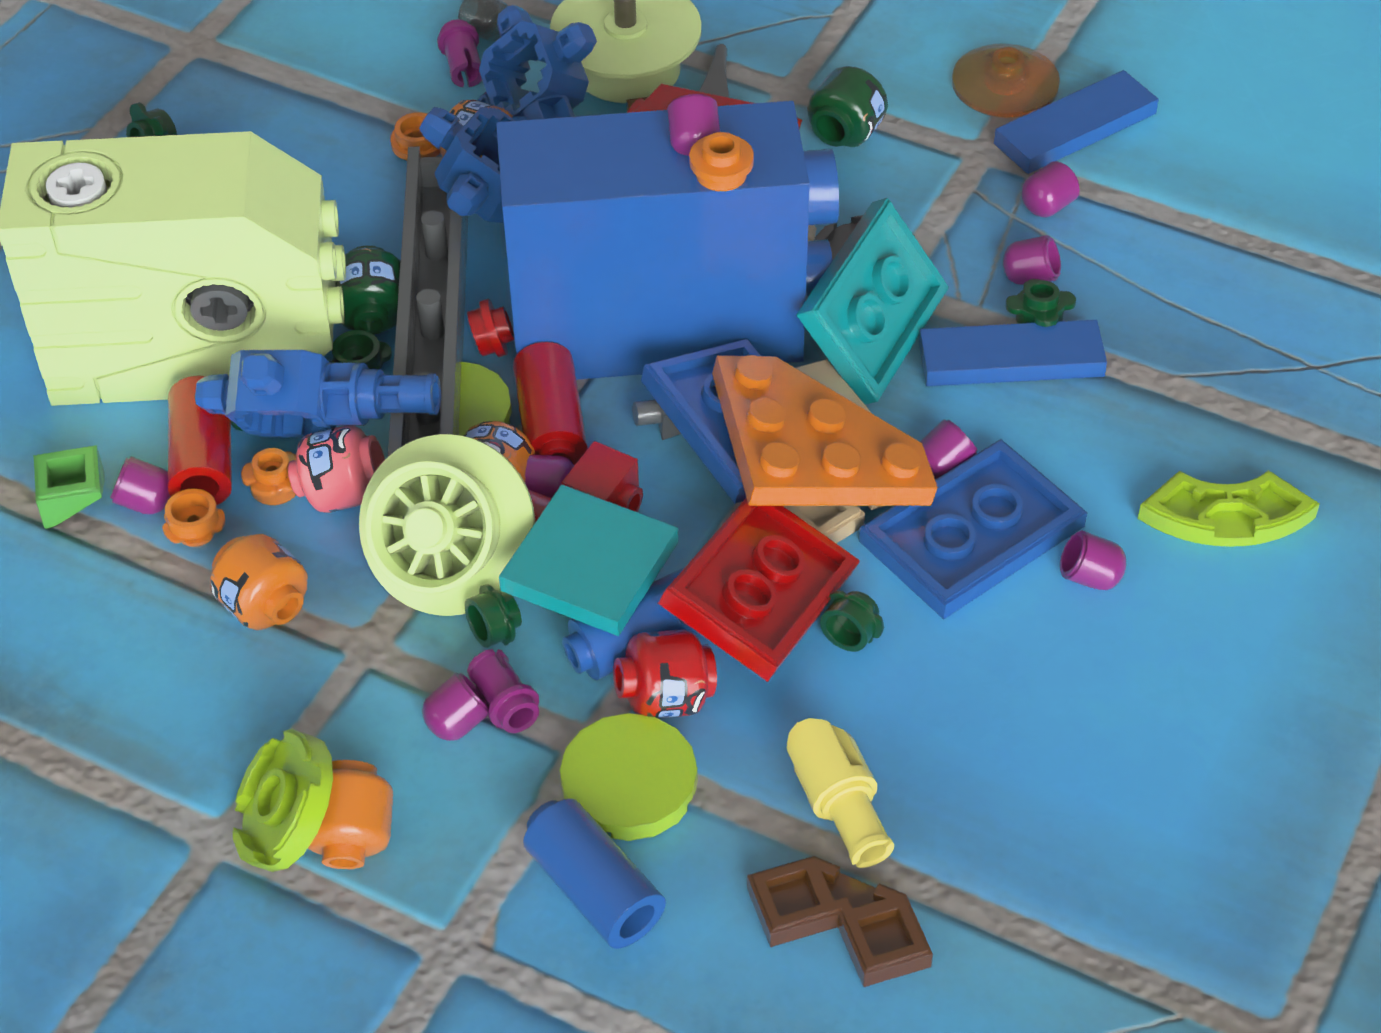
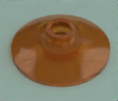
(1005, 80)

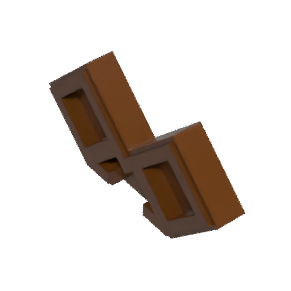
(872, 920)

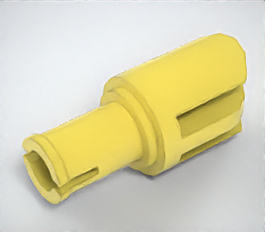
(839, 787)

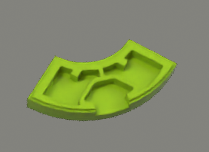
(1228, 513)

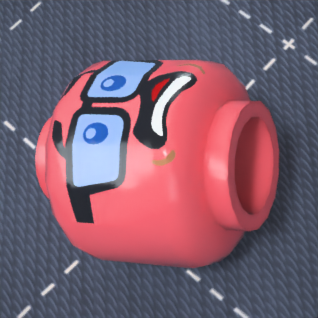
(335, 467)

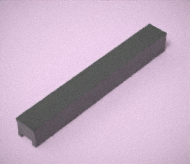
(430, 300)

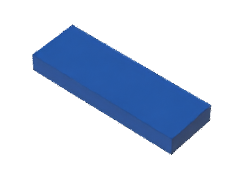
(1075, 121)
(1012, 353)

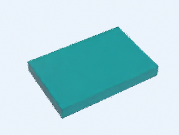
(873, 301)

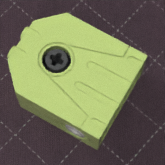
(166, 259)

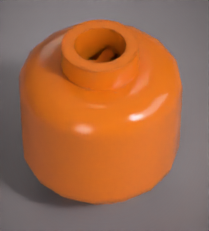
(356, 817)

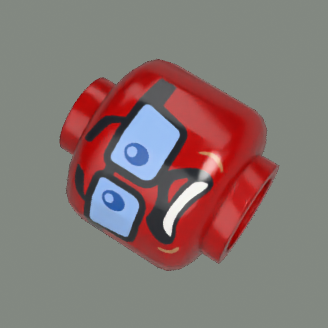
(666, 674)

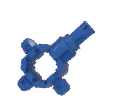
(507, 60)
(468, 180)
(305, 393)

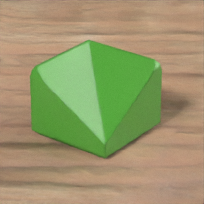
(67, 483)

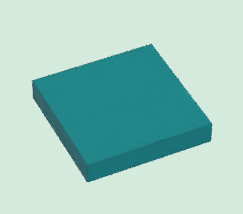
(589, 559)

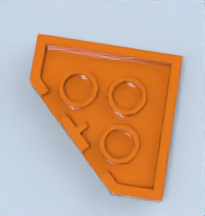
(813, 445)

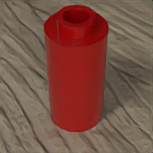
(550, 400)
(197, 444)

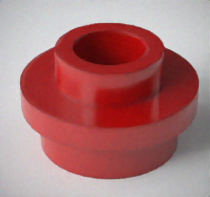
(491, 328)

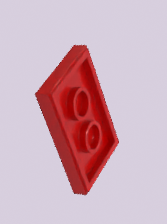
(759, 585)

